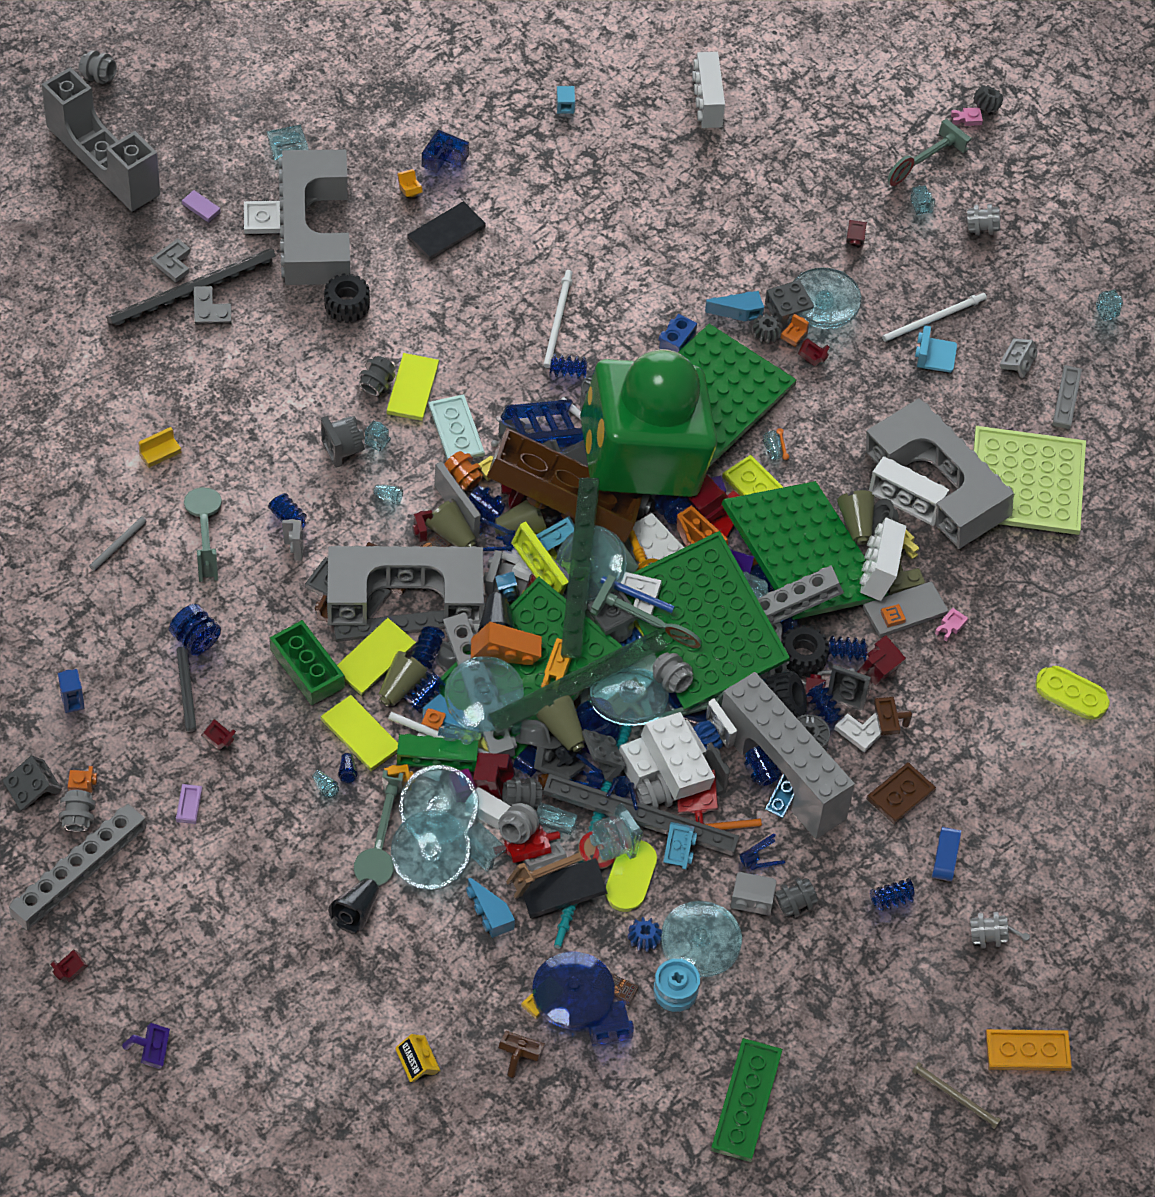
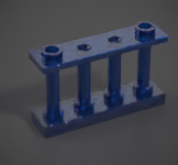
(532, 410)

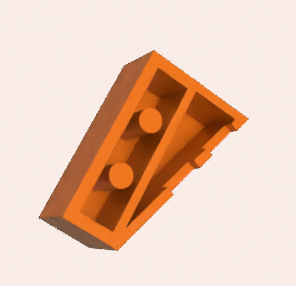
(694, 526)
(506, 644)

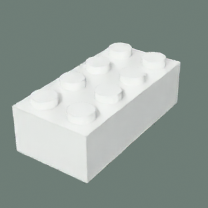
(708, 89)
(907, 490)
(653, 538)
(882, 559)
(677, 756)
(640, 762)

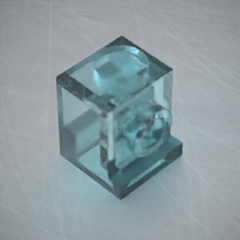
(922, 200)
(379, 432)

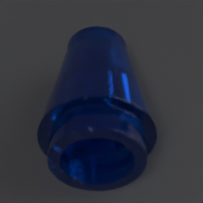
(347, 768)

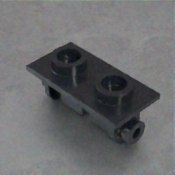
(566, 756)

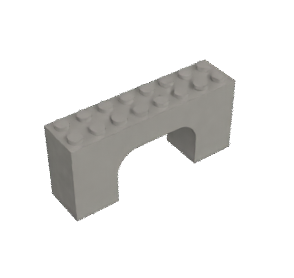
(123, 165)
(310, 178)
(921, 435)
(361, 570)
(818, 782)

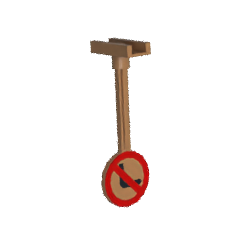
(522, 877)

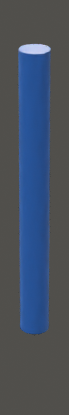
(641, 596)

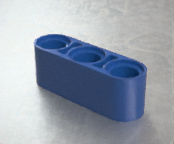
(946, 854)

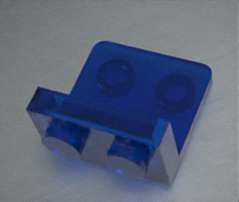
(613, 1026)

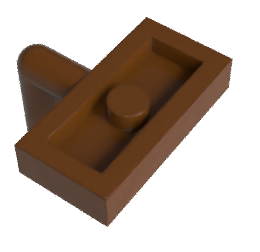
(889, 717)
(520, 1047)

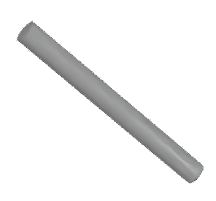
(118, 543)

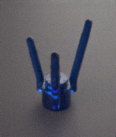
(507, 539)
(594, 778)
(621, 787)
(750, 857)

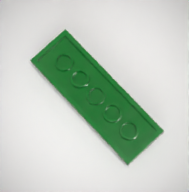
(746, 1100)

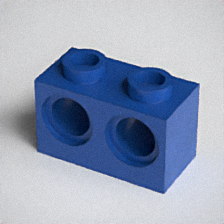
(678, 333)
(71, 690)

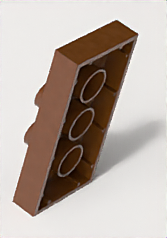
(554, 482)

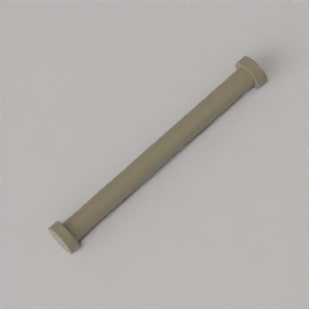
(956, 1095)

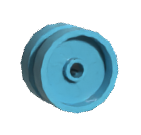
(676, 985)

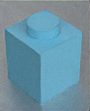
(565, 99)

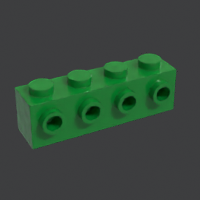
(430, 751)

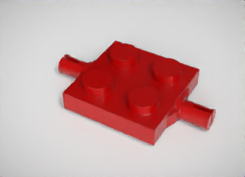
(700, 802)
(535, 846)

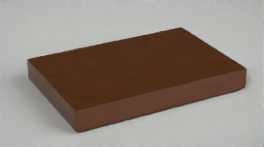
(901, 793)

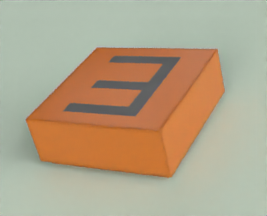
(893, 615)

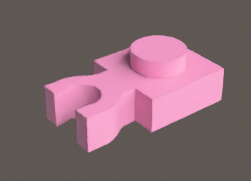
(968, 116)
(952, 622)

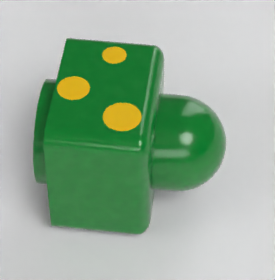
(649, 425)

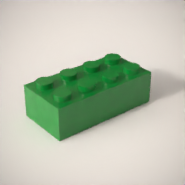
(307, 662)

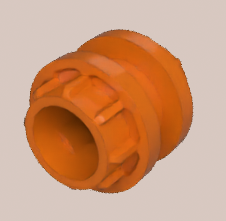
(463, 471)

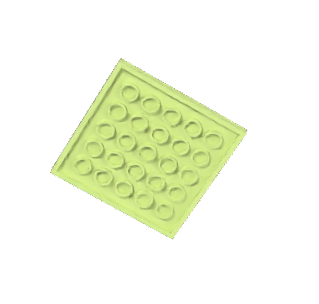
(1041, 472)

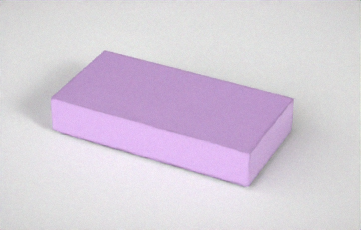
(201, 206)
(189, 804)

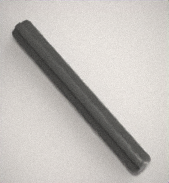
(186, 689)

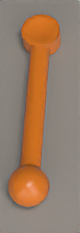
(785, 456)

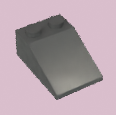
(849, 687)

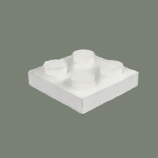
(261, 217)

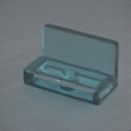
(556, 818)
(484, 846)

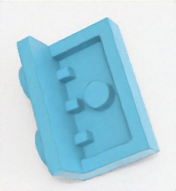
(679, 844)

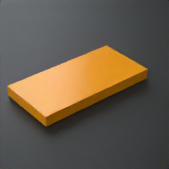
(1028, 1050)

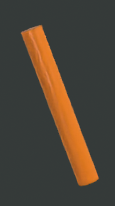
(737, 824)

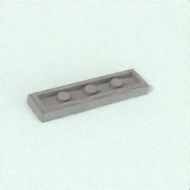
(1067, 397)

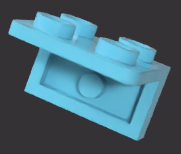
(935, 353)

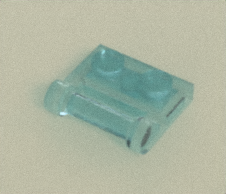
(285, 137)
(454, 731)

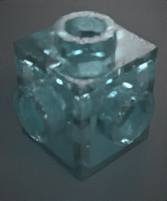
(1109, 304)

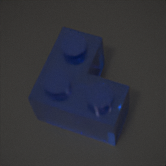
(444, 148)

